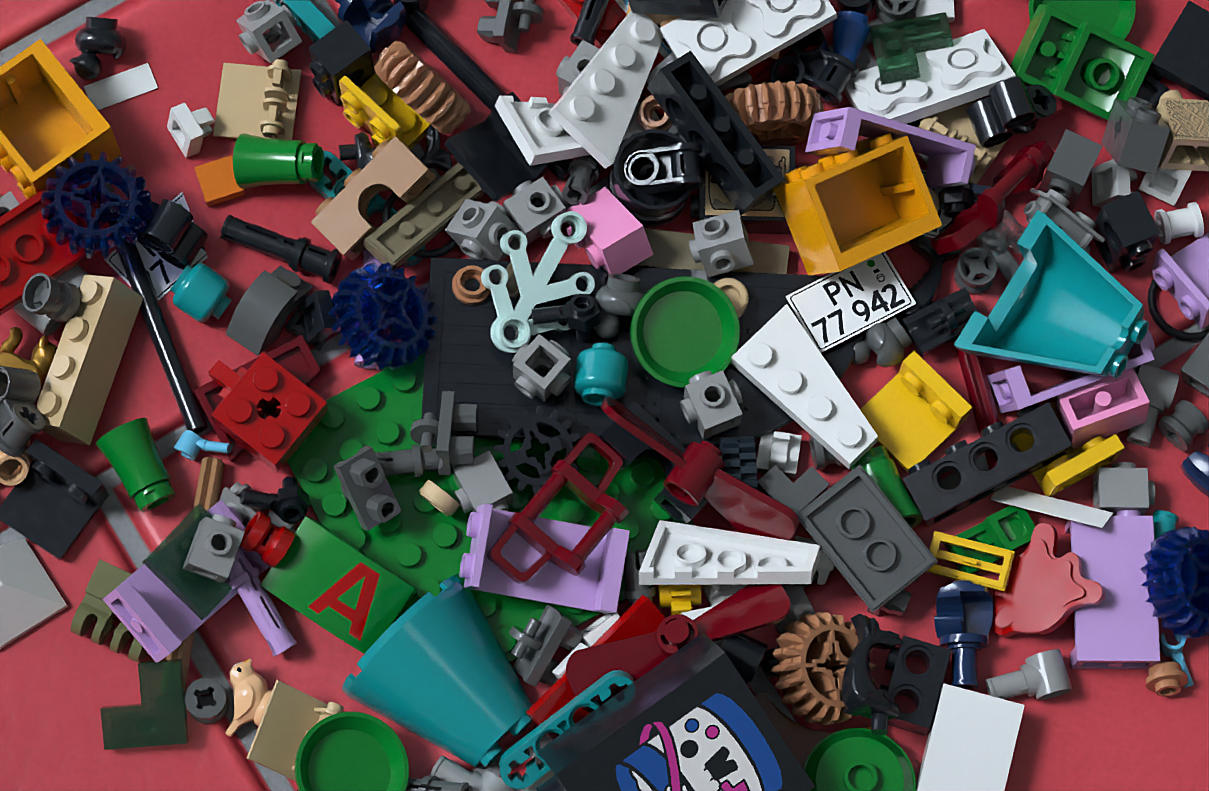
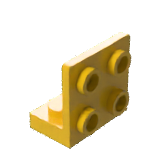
(381, 112)
(915, 412)
(1075, 466)

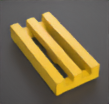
(1003, 570)

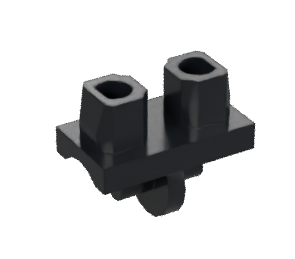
(940, 321)

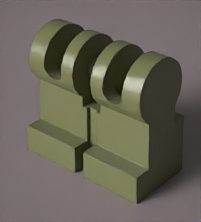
(103, 581)

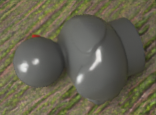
(614, 299)
(887, 342)

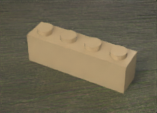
(87, 359)

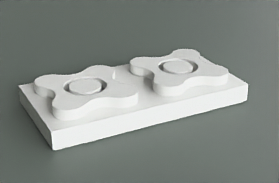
(745, 33)
(946, 81)

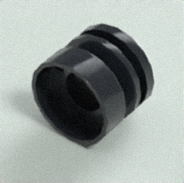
(649, 209)

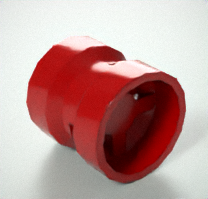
(266, 539)

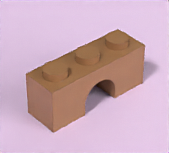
(346, 218)

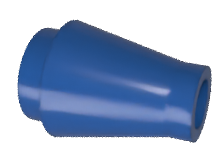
(850, 34)

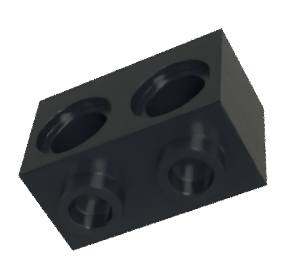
(1127, 233)
(921, 688)

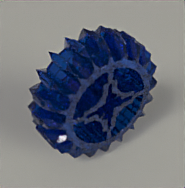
(80, 202)
(361, 311)
(1180, 581)

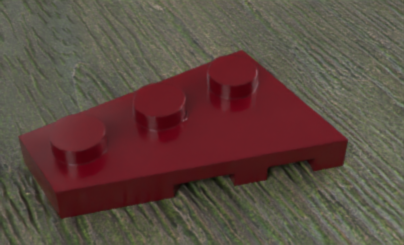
(292, 356)

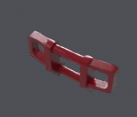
(1021, 174)
(564, 474)

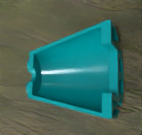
(1058, 310)
(444, 677)

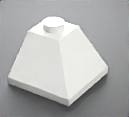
(25, 592)

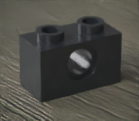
(340, 55)

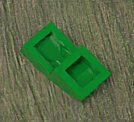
(1005, 529)

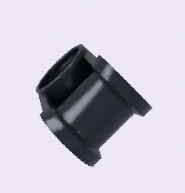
(674, 168)

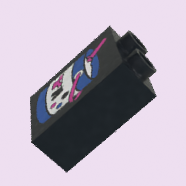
(677, 730)

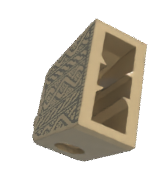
(1189, 132)

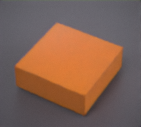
(218, 181)

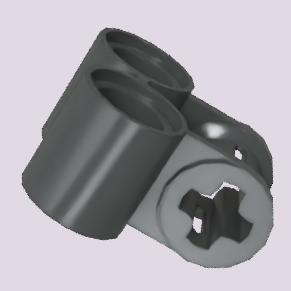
(17, 410)

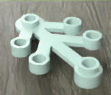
(533, 287)

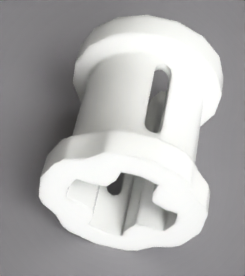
(1179, 223)

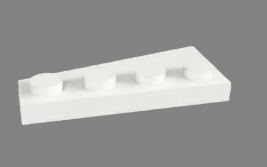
(608, 89)
(541, 136)

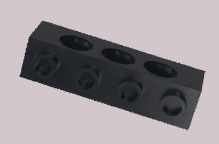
(707, 118)
(975, 484)

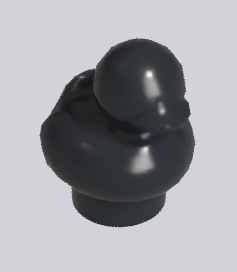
(97, 37)

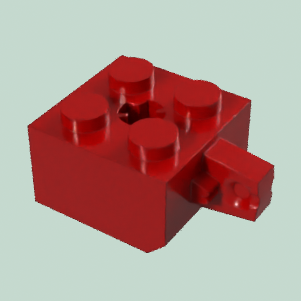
(266, 386)

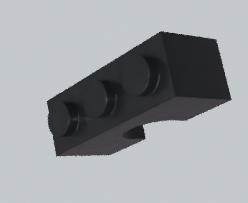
(632, 448)

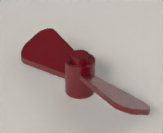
(700, 475)
(742, 612)

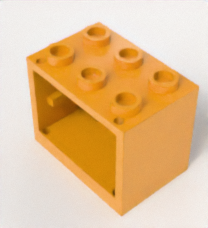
(46, 120)
(857, 204)

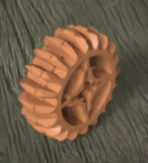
(421, 87)
(777, 111)
(809, 643)

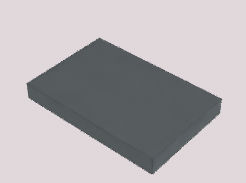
(866, 538)

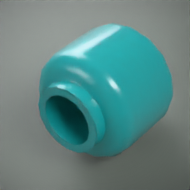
(201, 292)
(600, 373)

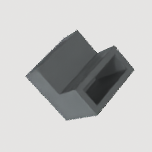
(796, 494)

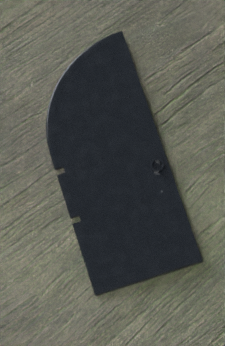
(471, 365)

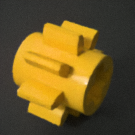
(679, 597)

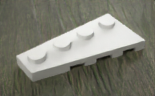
(801, 382)
(715, 556)

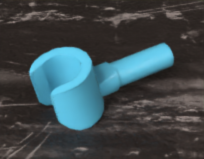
(191, 444)
(1176, 654)

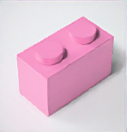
(612, 235)
(1102, 408)

